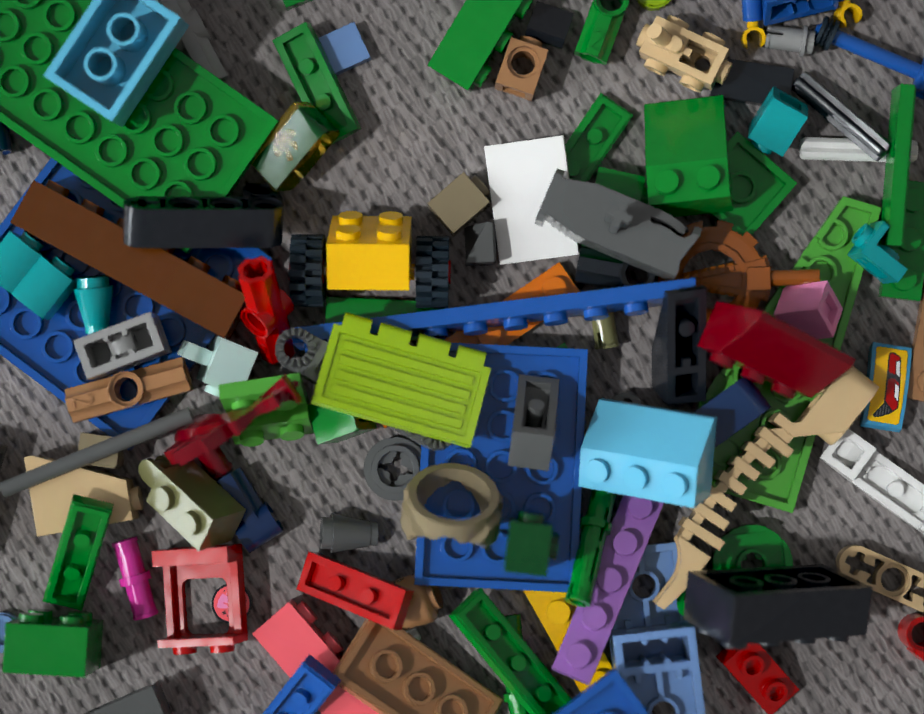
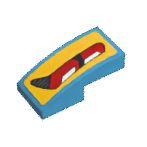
(890, 370)

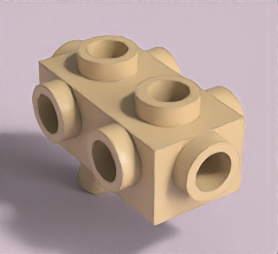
(674, 48)

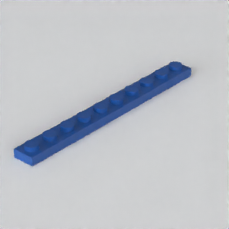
(517, 313)

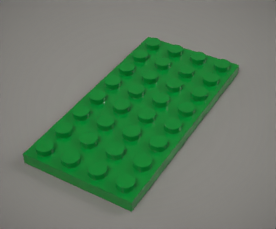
(180, 140)

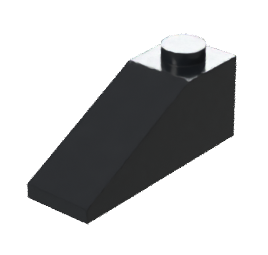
(676, 359)

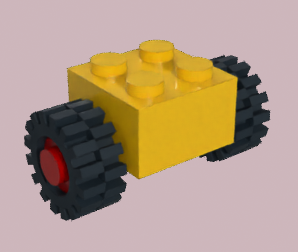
(369, 256)

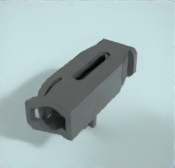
(616, 225)

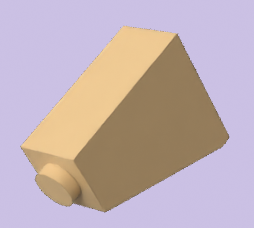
(53, 498)

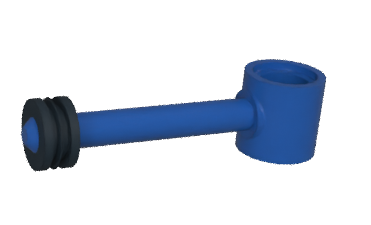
(828, 33)

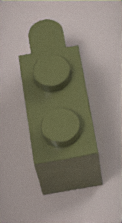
(191, 501)

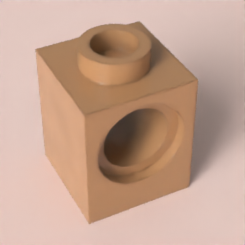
(517, 84)

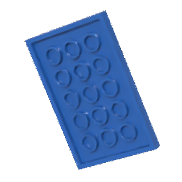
(522, 489)

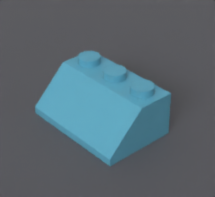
(649, 453)

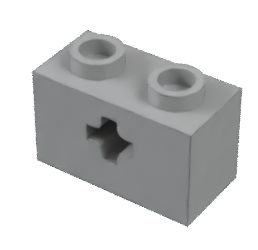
(122, 346)

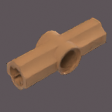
(104, 395)

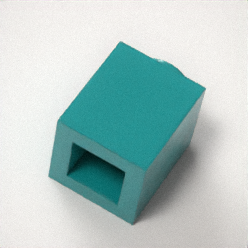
(777, 122)

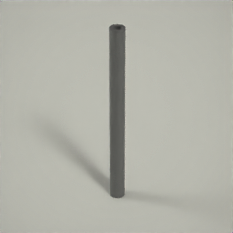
(96, 452)

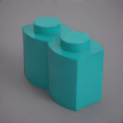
(34, 277)

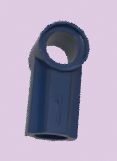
(257, 522)

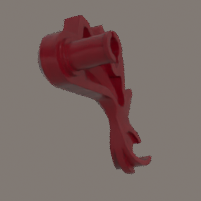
(211, 430)

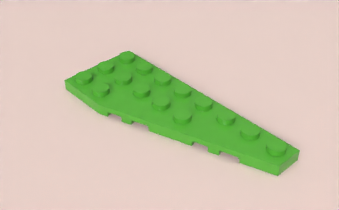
(828, 252)

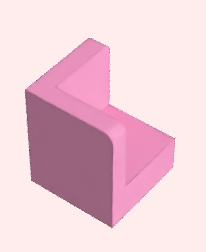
(810, 309)

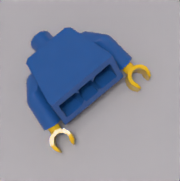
(783, 10)

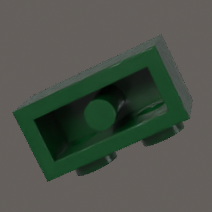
(529, 544)

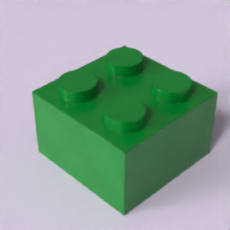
(53, 645)

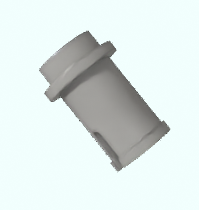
(790, 39)

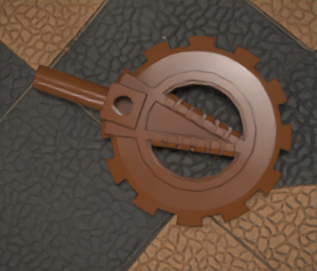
(746, 278)

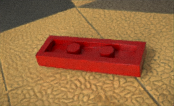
(355, 590)

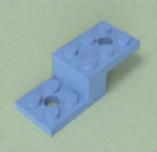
(656, 646)

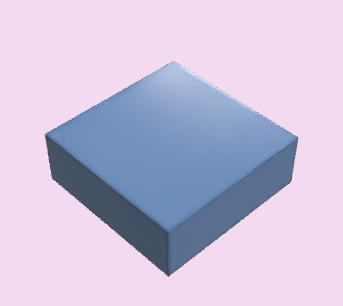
(345, 48)

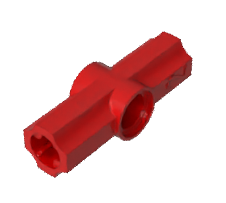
(266, 306)

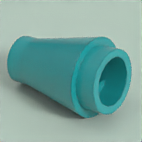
(94, 301)

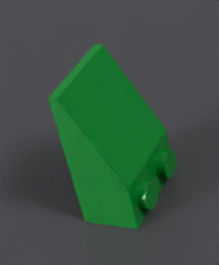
(688, 156)

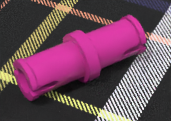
(135, 578)

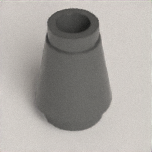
(347, 533)

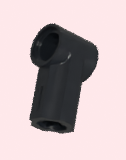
(603, 270)

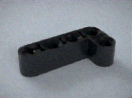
(205, 221)

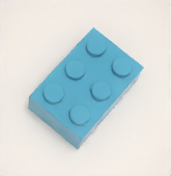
(116, 54)

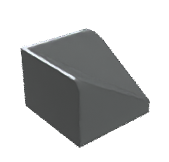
(480, 244)

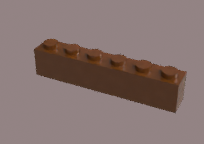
(150, 271)

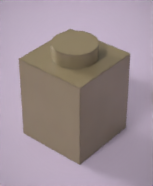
(460, 203)

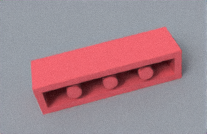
(293, 636)

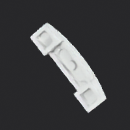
(877, 477)

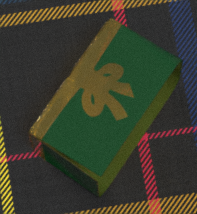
(294, 146)

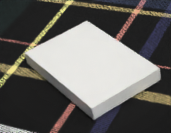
(518, 183)

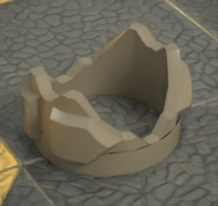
(479, 530)

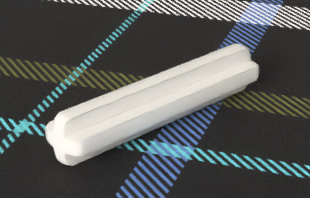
(839, 150)

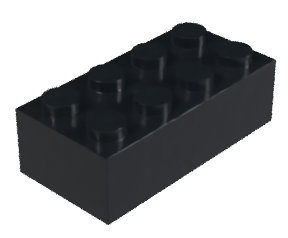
(777, 605)

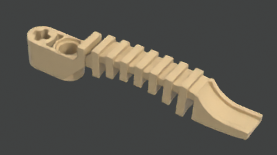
(826, 416)

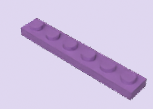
(619, 562)

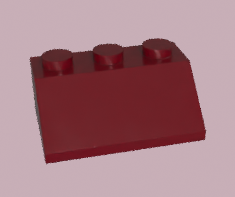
(771, 351)

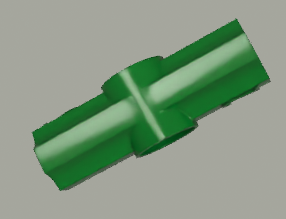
(600, 32)

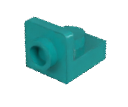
(877, 260)

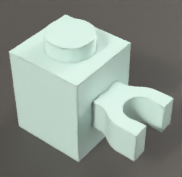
(220, 363)

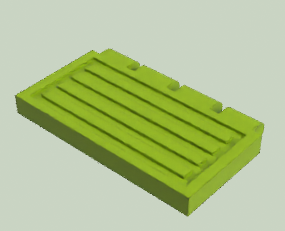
(402, 383)

